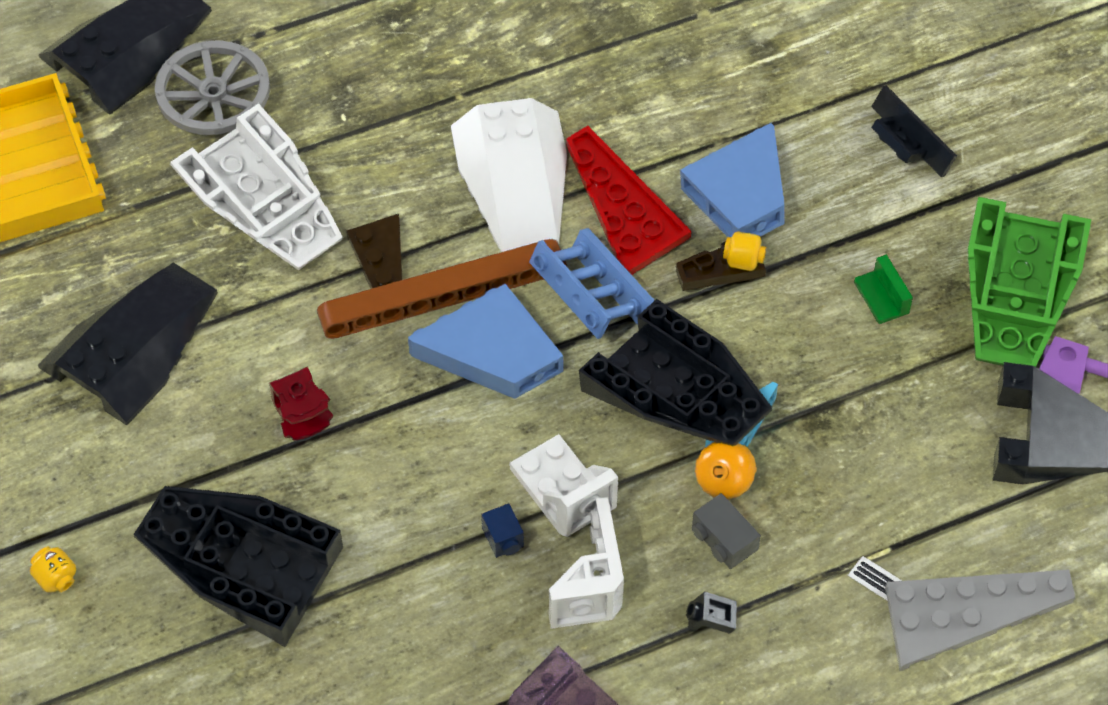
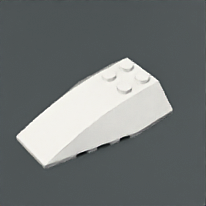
(514, 169)
(262, 188)

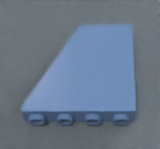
(739, 184)
(490, 344)

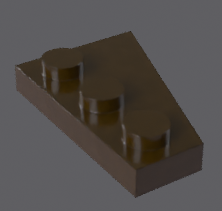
(378, 250)
(711, 269)

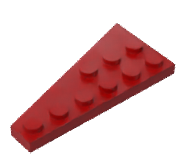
(630, 213)

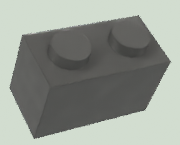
(725, 531)

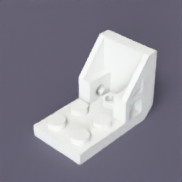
(564, 485)
(579, 594)

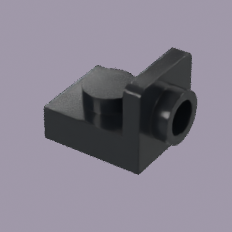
(712, 612)

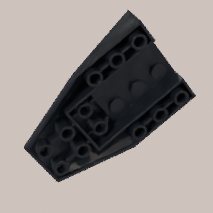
(677, 379)
(242, 554)

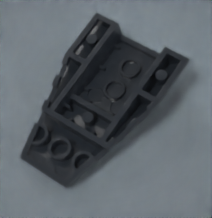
(125, 47)
(133, 341)

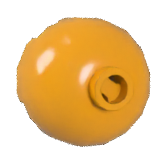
(736, 471)

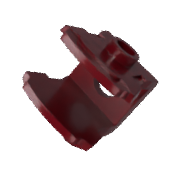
(300, 405)

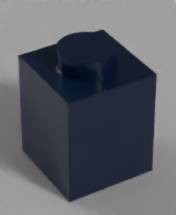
(502, 531)

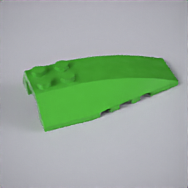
(1020, 279)

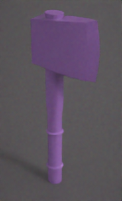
(1068, 361)

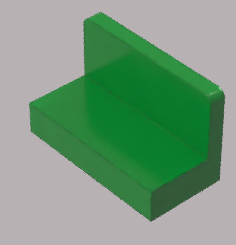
(884, 291)

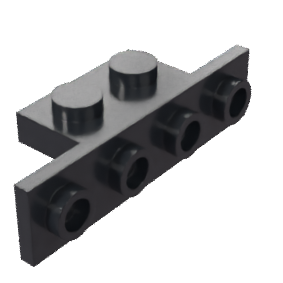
(909, 134)

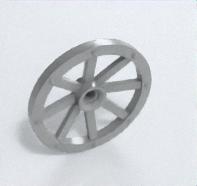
(212, 90)

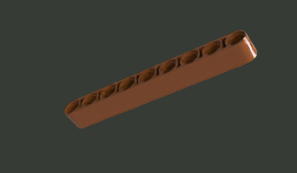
(429, 291)

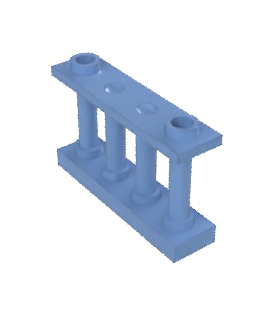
(605, 268)

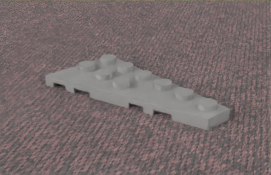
(957, 611)

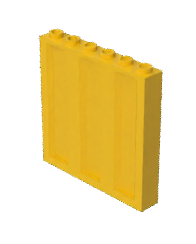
(43, 160)

